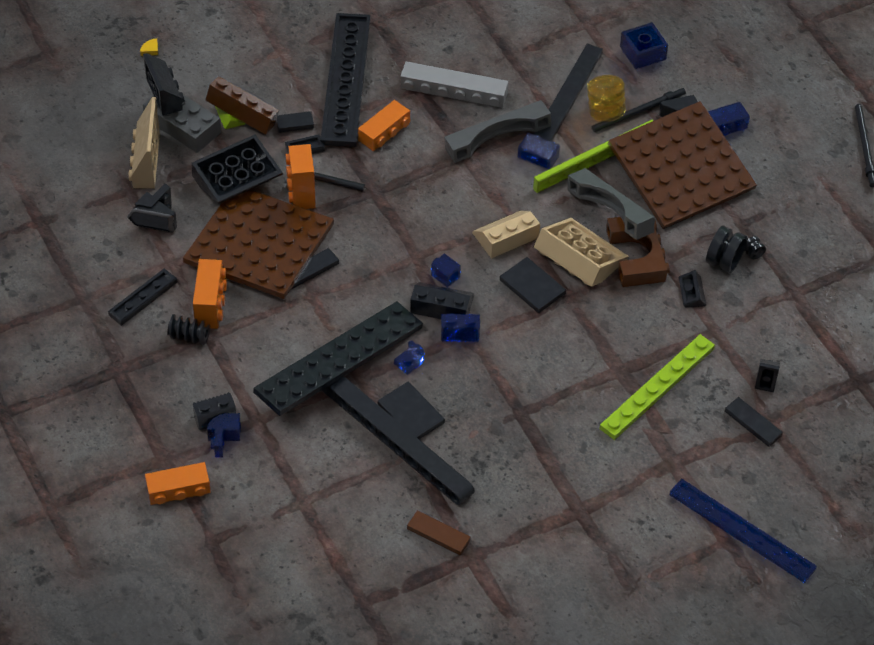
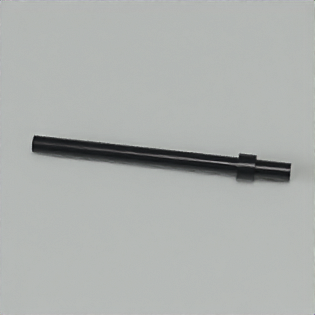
(666, 96)
(869, 170)

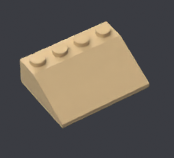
(145, 148)
(579, 251)

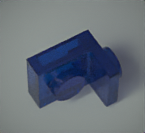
(411, 358)

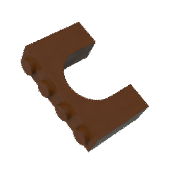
(642, 270)

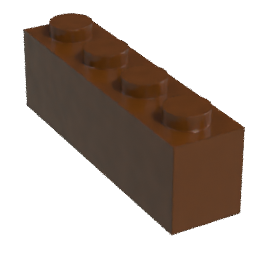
(242, 105)

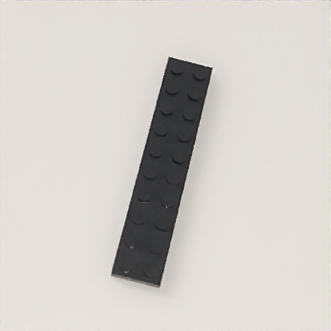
(345, 80)
(337, 358)

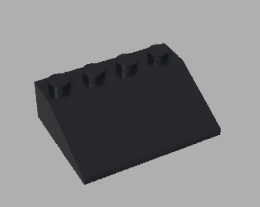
(235, 169)

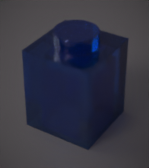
(445, 270)

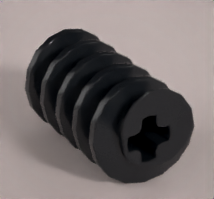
(188, 330)

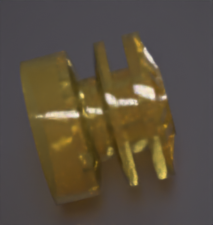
(606, 98)

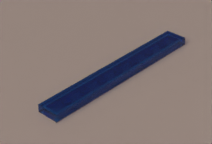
(743, 530)

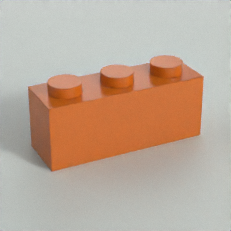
(384, 125)
(177, 483)

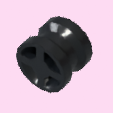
(755, 248)

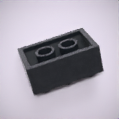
(162, 85)
(436, 300)

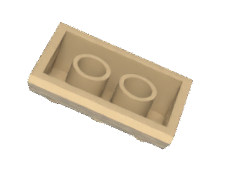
(508, 233)

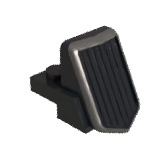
(155, 211)

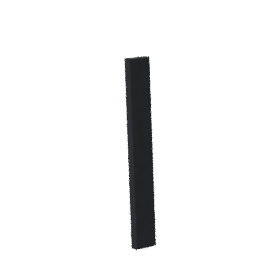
(571, 90)

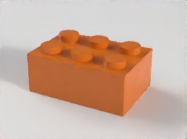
(300, 176)
(209, 292)

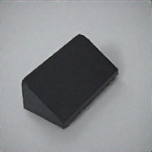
(692, 290)

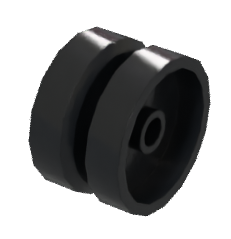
(726, 249)

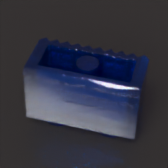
(539, 151)
(460, 327)

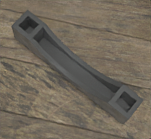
(527, 118)
(590, 187)

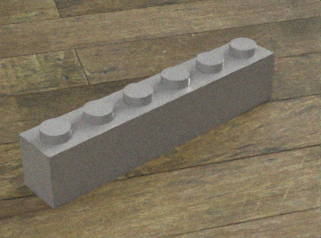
(454, 84)

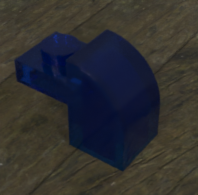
(223, 428)

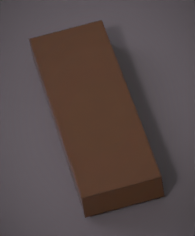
(438, 532)

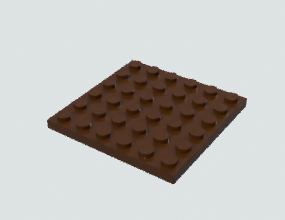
(682, 164)
(260, 241)

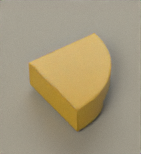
(150, 47)

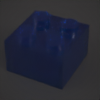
(644, 45)

